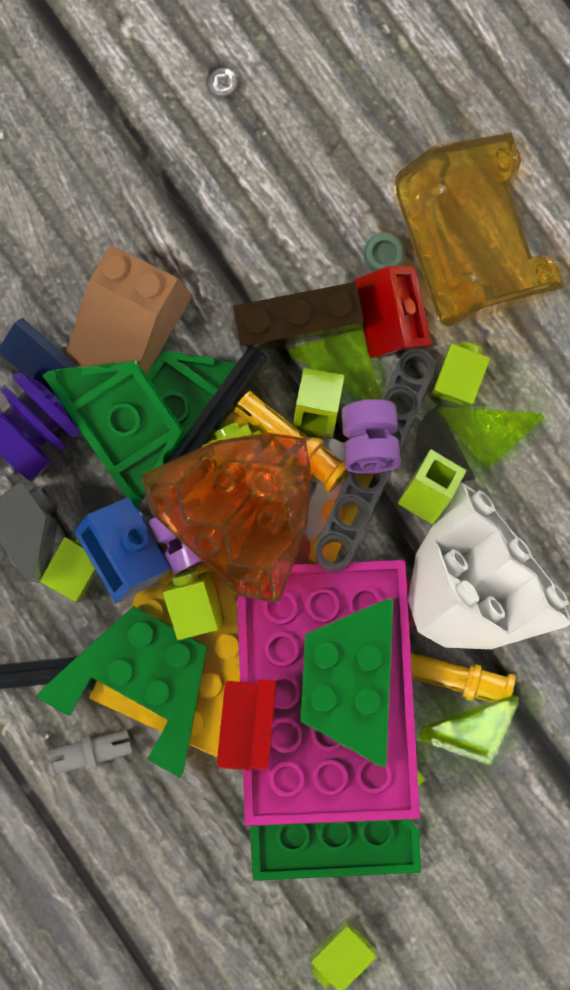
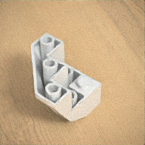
(479, 581)

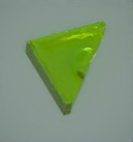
(342, 355)
(489, 431)
(473, 732)

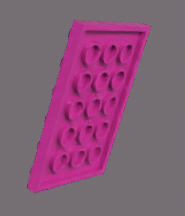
(308, 772)

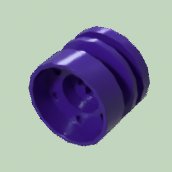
(31, 423)

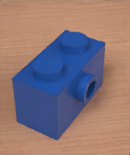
(122, 549)

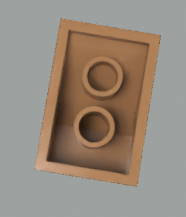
(126, 312)

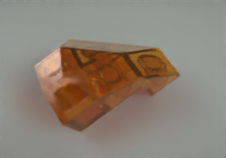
(238, 508)

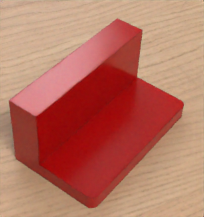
(392, 311)
(247, 725)

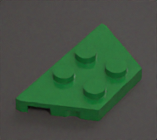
(187, 384)
(119, 418)
(350, 681)

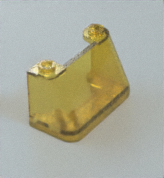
(470, 230)

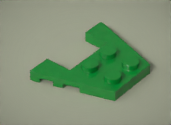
(147, 665)

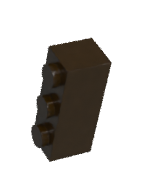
(299, 317)

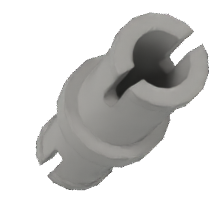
(89, 752)

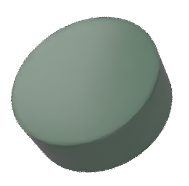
(383, 251)

